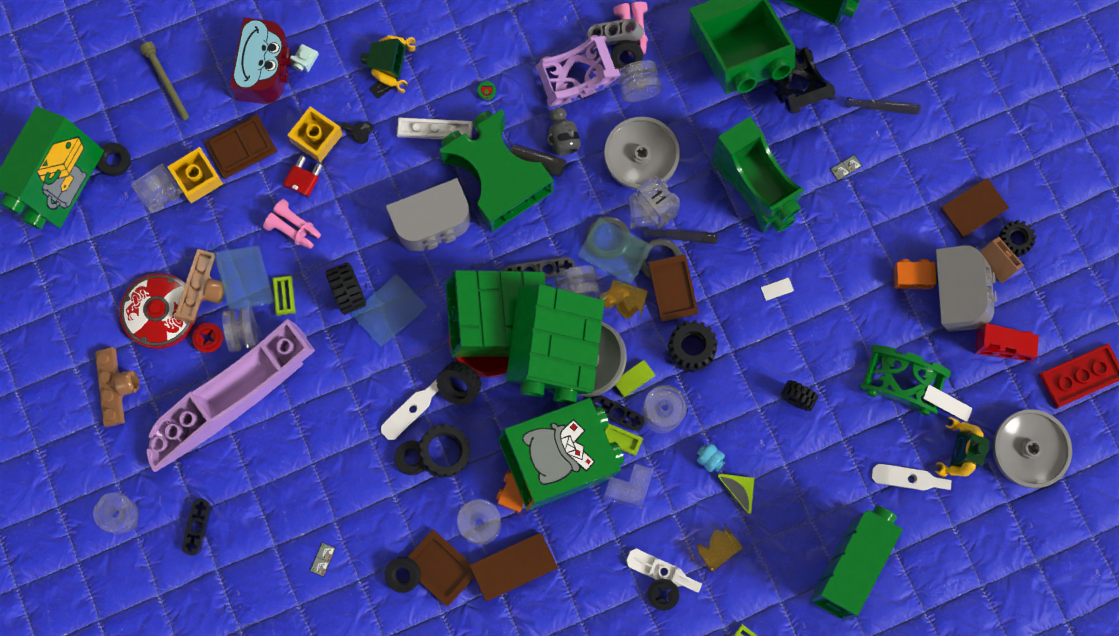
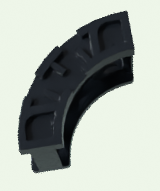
(816, 91)

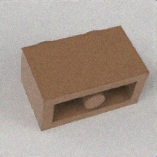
(1001, 260)

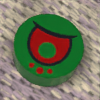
(486, 91)

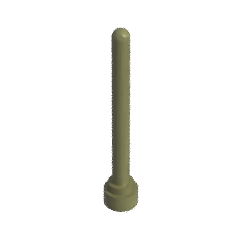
(149, 50)

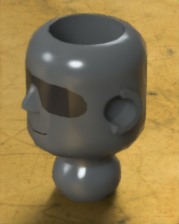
(563, 133)

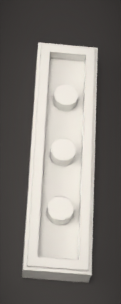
(431, 128)

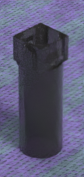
(553, 164)

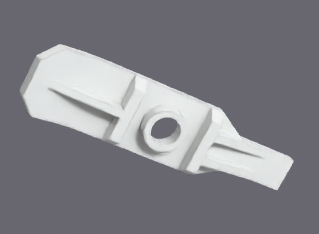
(403, 417)
(899, 476)
(651, 567)

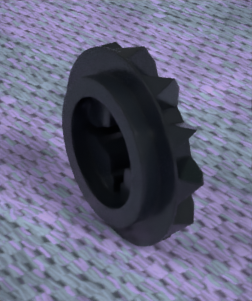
(662, 603)

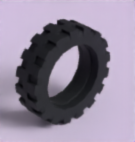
(460, 439)

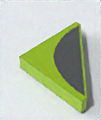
(740, 488)

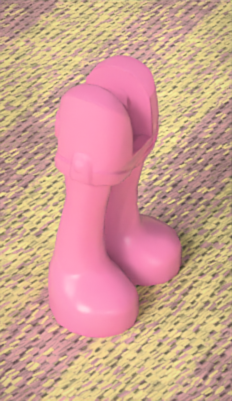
(638, 10)
(282, 209)

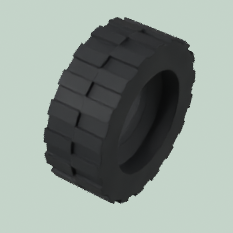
(464, 373)

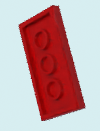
(1081, 376)

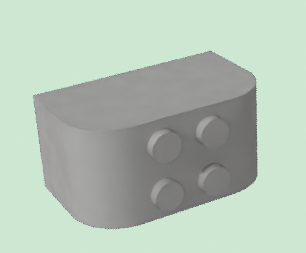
(430, 216)
(965, 288)

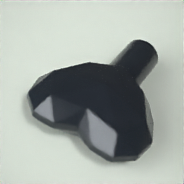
(359, 130)

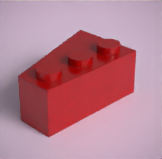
(1006, 343)

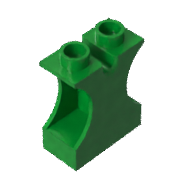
(750, 167)
(506, 181)

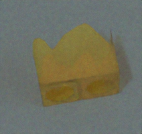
(626, 298)
(722, 547)

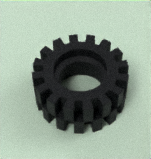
(1027, 233)
(799, 395)

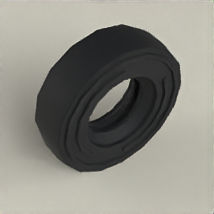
(625, 45)
(124, 162)
(405, 468)
(391, 578)

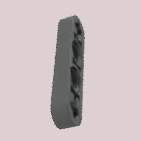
(538, 266)

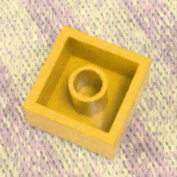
(315, 134)
(195, 175)

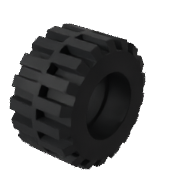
(345, 288)
(700, 332)

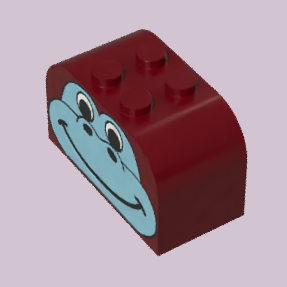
(260, 62)

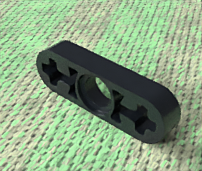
(633, 414)
(204, 513)

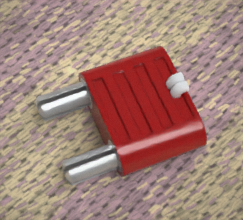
(301, 180)

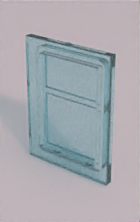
(615, 251)
(244, 277)
(389, 310)

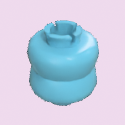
(710, 458)

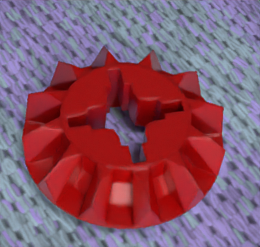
(206, 329)

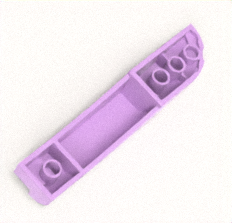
(227, 395)

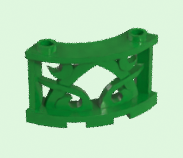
(888, 357)

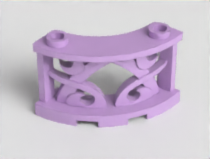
(603, 76)

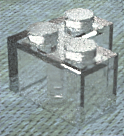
(631, 492)

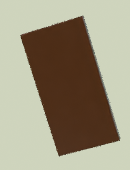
(513, 567)

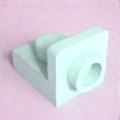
(304, 58)

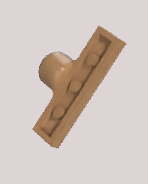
(199, 287)
(113, 386)

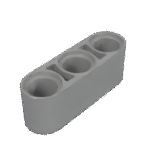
(624, 31)

